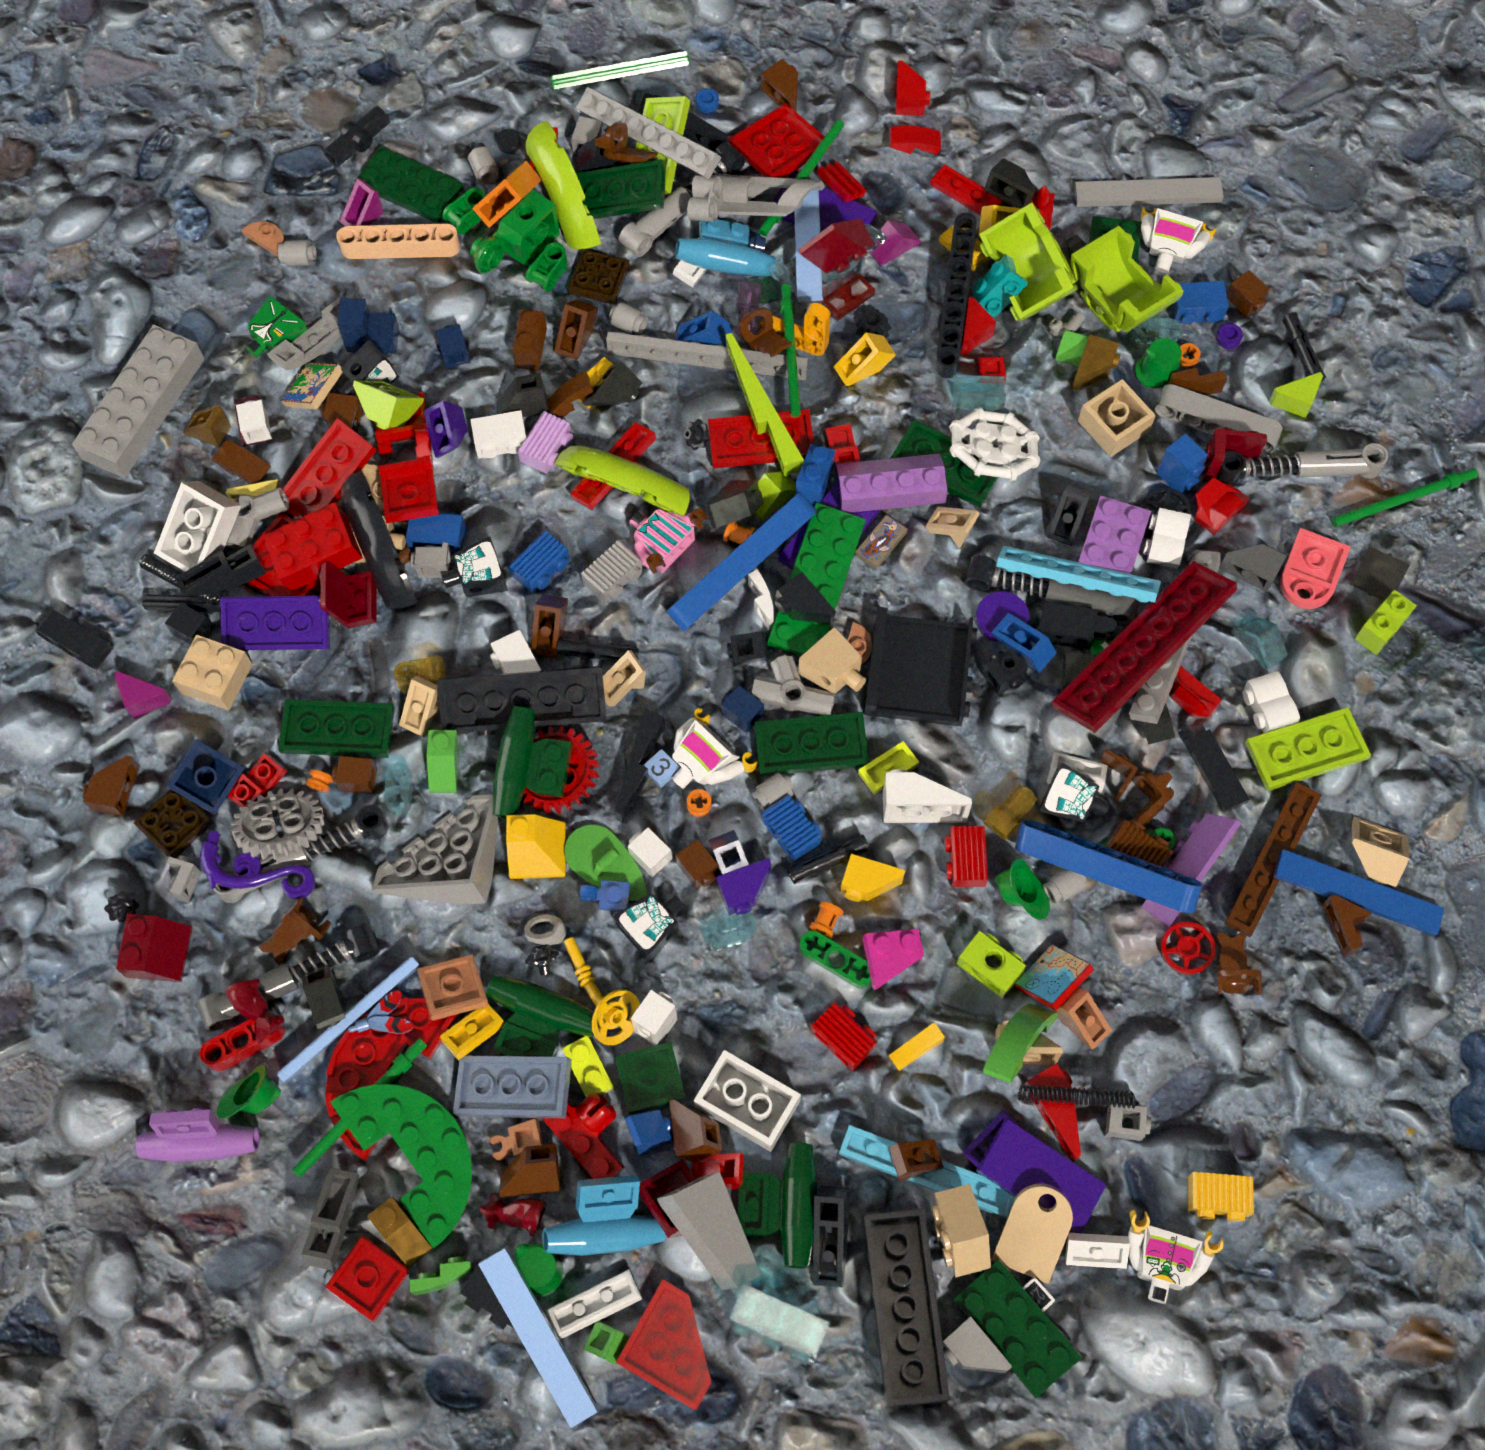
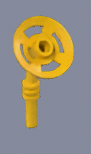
(605, 1011)

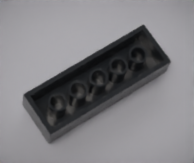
(905, 1308)

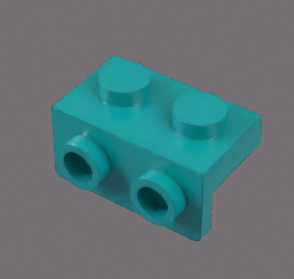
(998, 286)

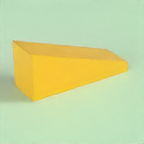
(917, 1047)

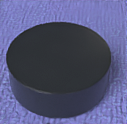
(508, 141)

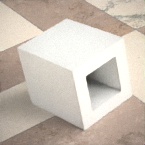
(253, 421)
(649, 851)

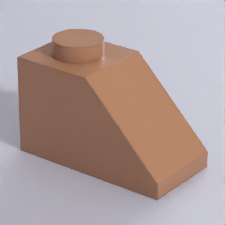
(1084, 1018)

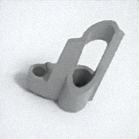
(731, 195)

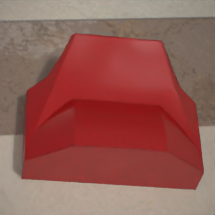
(1218, 505)
(1193, 695)

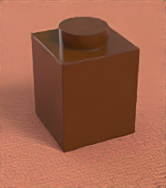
(1248, 293)
(355, 775)
(697, 865)

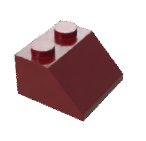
(838, 246)
(153, 948)

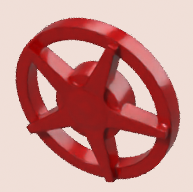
(1188, 948)

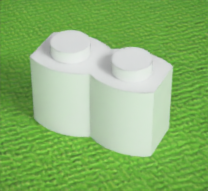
(1167, 538)
(1271, 702)

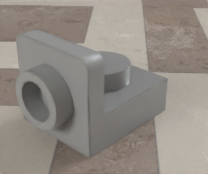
(185, 881)

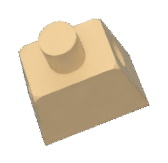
(832, 663)

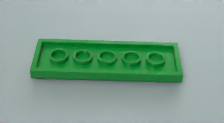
(825, 562)

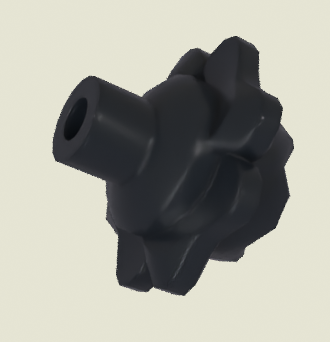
(696, 434)
(120, 906)
(542, 957)

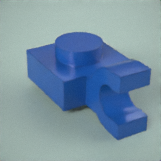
(611, 895)

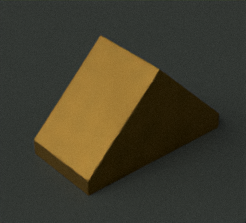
(208, 426)

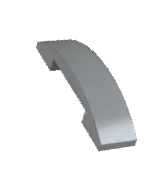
(311, 342)

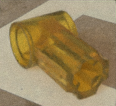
(1006, 817)

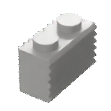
(612, 572)

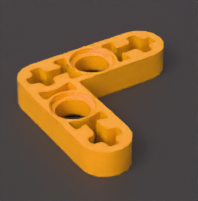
(814, 335)

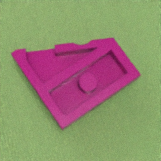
(891, 953)

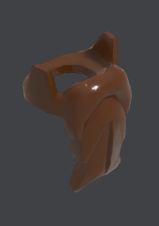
(620, 151)
(766, 337)
(1155, 789)
(295, 925)
(1234, 974)

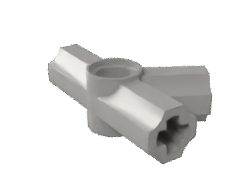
(260, 508)
(788, 682)

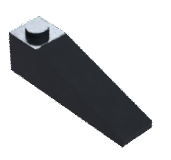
(696, 129)

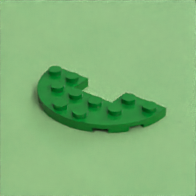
(428, 1140)

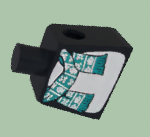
(367, 365)
(477, 570)
(1072, 795)
(649, 923)

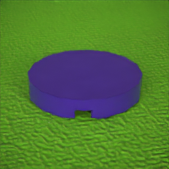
(995, 608)

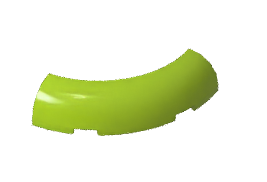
(562, 187)
(625, 476)

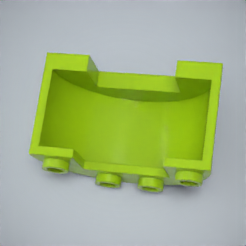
(1035, 258)
(1118, 287)

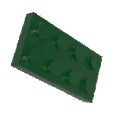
(410, 184)
(624, 189)
(959, 477)
(336, 728)
(811, 744)
(1018, 1328)

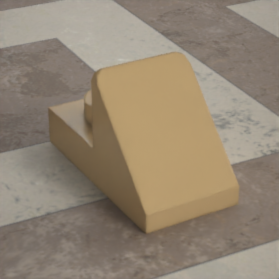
(952, 522)
(623, 677)
(420, 706)

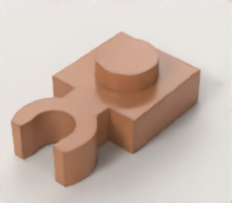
(519, 1137)

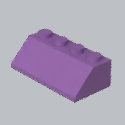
(892, 483)
(1196, 856)

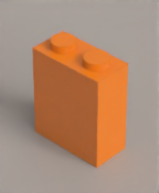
(507, 194)

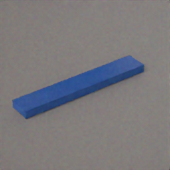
(1359, 891)

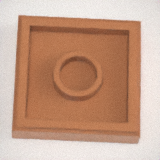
(452, 987)

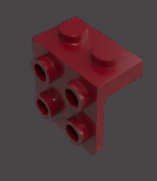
(1225, 439)
(348, 598)

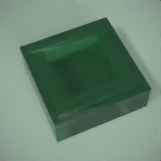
(769, 290)

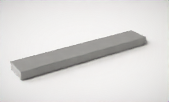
(1148, 192)

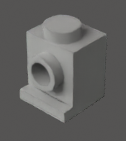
(431, 560)
(1138, 1117)

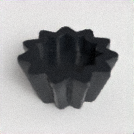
(874, 323)

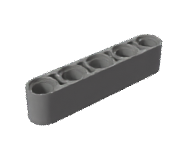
(1208, 414)

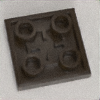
(598, 277)
(173, 823)

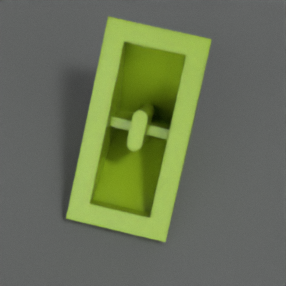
(1297, 396)
(775, 491)

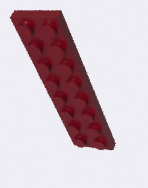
(1144, 646)

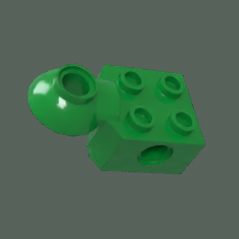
(521, 234)

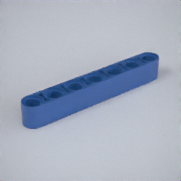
(741, 561)
(1109, 866)

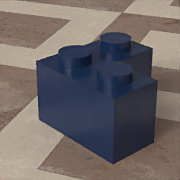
(359, 326)

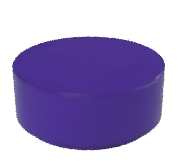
(1229, 336)

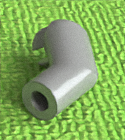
(1057, 327)

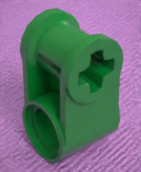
(463, 211)
(547, 270)

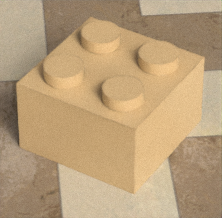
(1116, 418)
(212, 672)
(961, 1230)

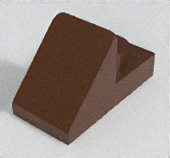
(1342, 918)
(915, 1158)

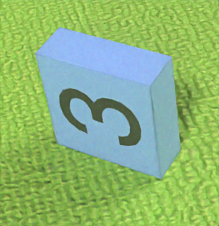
(661, 768)

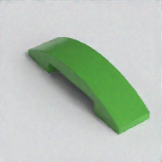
(1016, 1040)

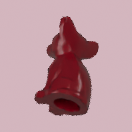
(250, 1003)
(521, 1213)

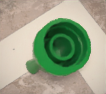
(1158, 363)
(540, 1269)

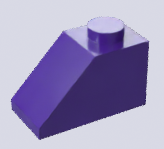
(445, 427)
(743, 886)

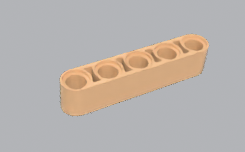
(398, 241)

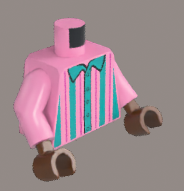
(664, 536)

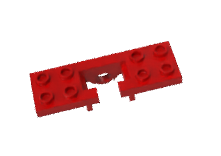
(408, 485)

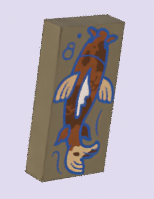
(881, 542)

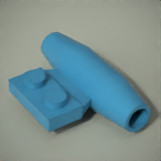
(724, 249)
(604, 1220)

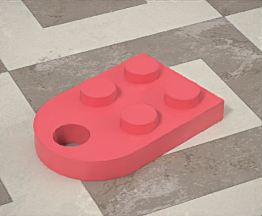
(1313, 566)

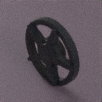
(1167, 503)

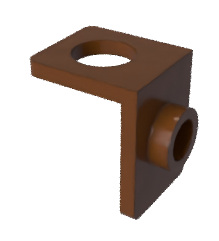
(1121, 765)

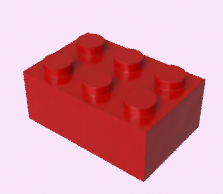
(308, 542)

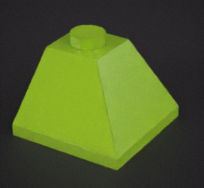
(386, 403)

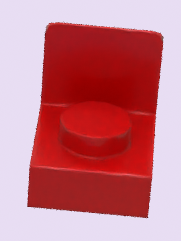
(729, 1165)

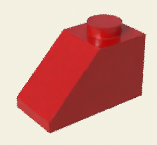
(910, 91)

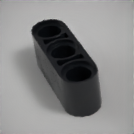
(74, 639)

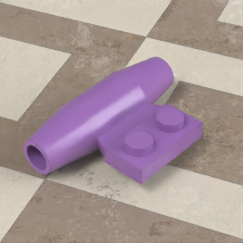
(194, 1137)

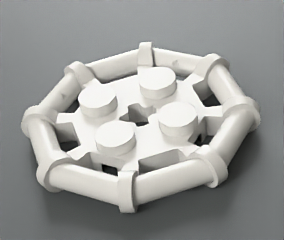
(994, 460)

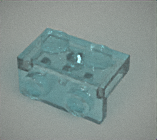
(979, 392)

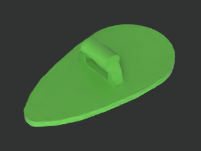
(599, 855)

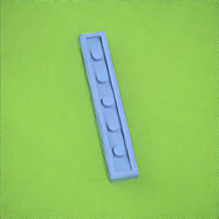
(806, 228)
(352, 1015)
(538, 1337)

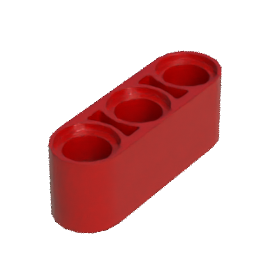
(228, 1045)

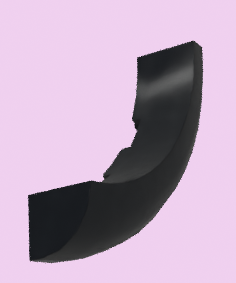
(376, 543)

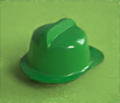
(1022, 888)
(249, 1094)

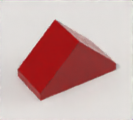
(978, 326)

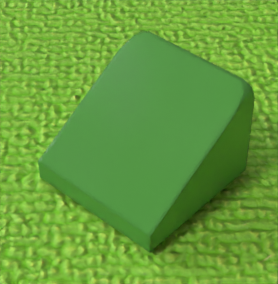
(606, 1342)

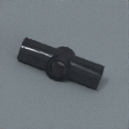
(356, 136)

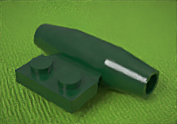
(526, 763)
(536, 1017)
(783, 1205)

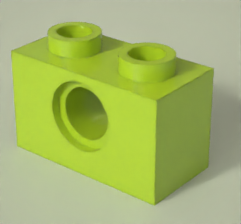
(1385, 622)
(996, 979)

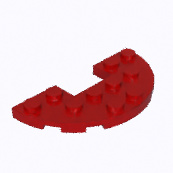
(368, 1055)

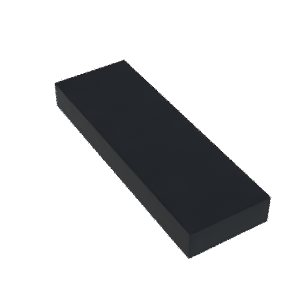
(1216, 771)

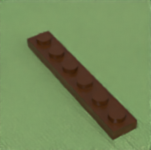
(1260, 881)

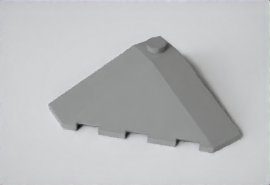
(449, 864)

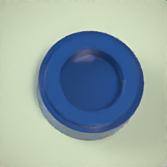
(707, 100)

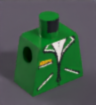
(272, 326)

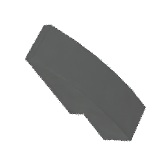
(330, 1219)

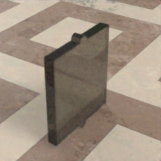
(1379, 574)
(566, 902)

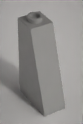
(713, 1230)

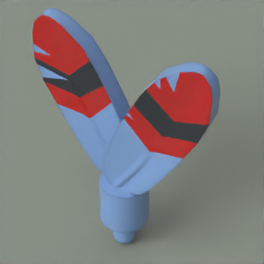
(379, 1019)

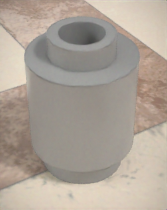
(483, 165)
(297, 253)
(628, 319)
(772, 791)
(1064, 885)

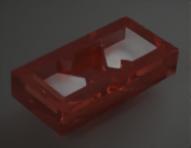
(848, 297)

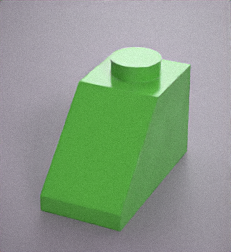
(443, 761)

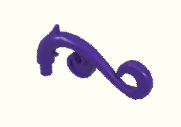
(254, 877)

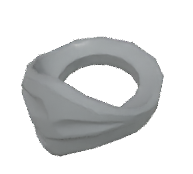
(552, 937)

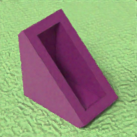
(363, 206)
(899, 240)
(140, 696)

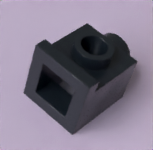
(758, 643)

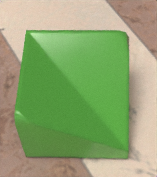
(1071, 348)

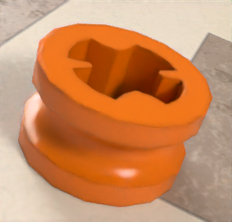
(1194, 350)
(319, 781)
(692, 808)

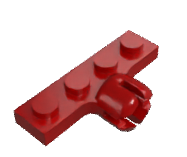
(629, 446)
(582, 1135)

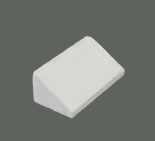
(1090, 769)

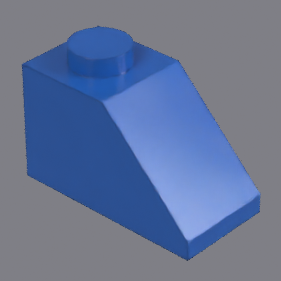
(705, 329)
(1025, 641)
(649, 1131)

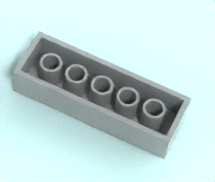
(138, 401)

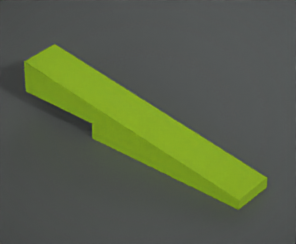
(763, 412)

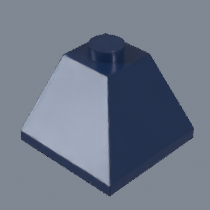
(204, 776)

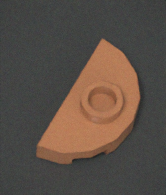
(265, 235)
(861, 641)

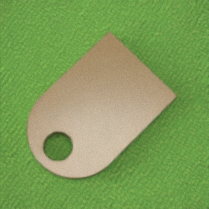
(1033, 1234)

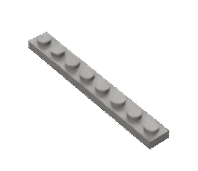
(650, 133)
(698, 354)
(1155, 691)

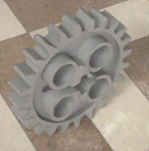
(256, 828)

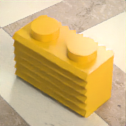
(1220, 1195)

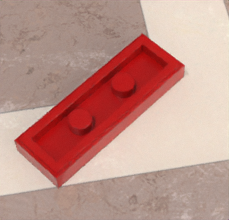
(963, 189)

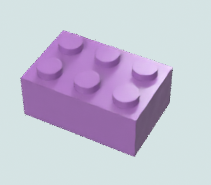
(1114, 535)

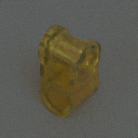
(428, 668)

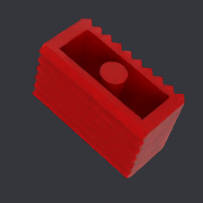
(967, 856)
(844, 1035)

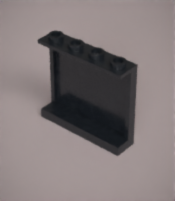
(920, 669)

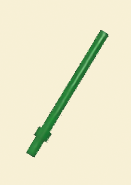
(807, 169)
(787, 309)
(1448, 482)
(401, 1064)

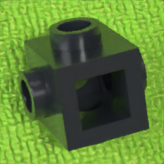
(1006, 671)

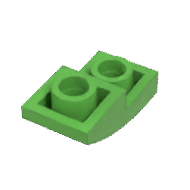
(450, 1273)

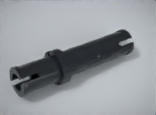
(1300, 340)
(591, 650)
(838, 854)

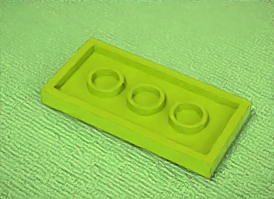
(672, 114)
(1307, 749)

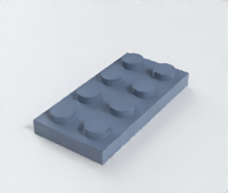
(512, 1086)

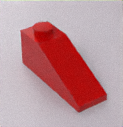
(1059, 1117)

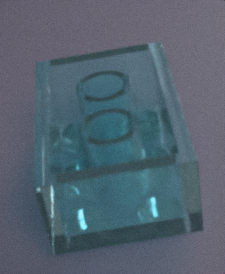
(778, 1325)

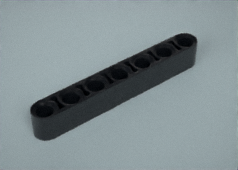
(956, 305)

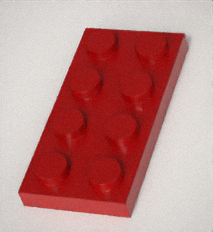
(737, 443)
(326, 469)

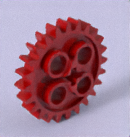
(581, 756)

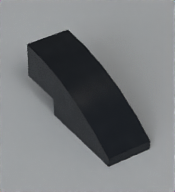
(221, 572)

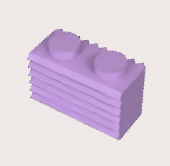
(545, 442)

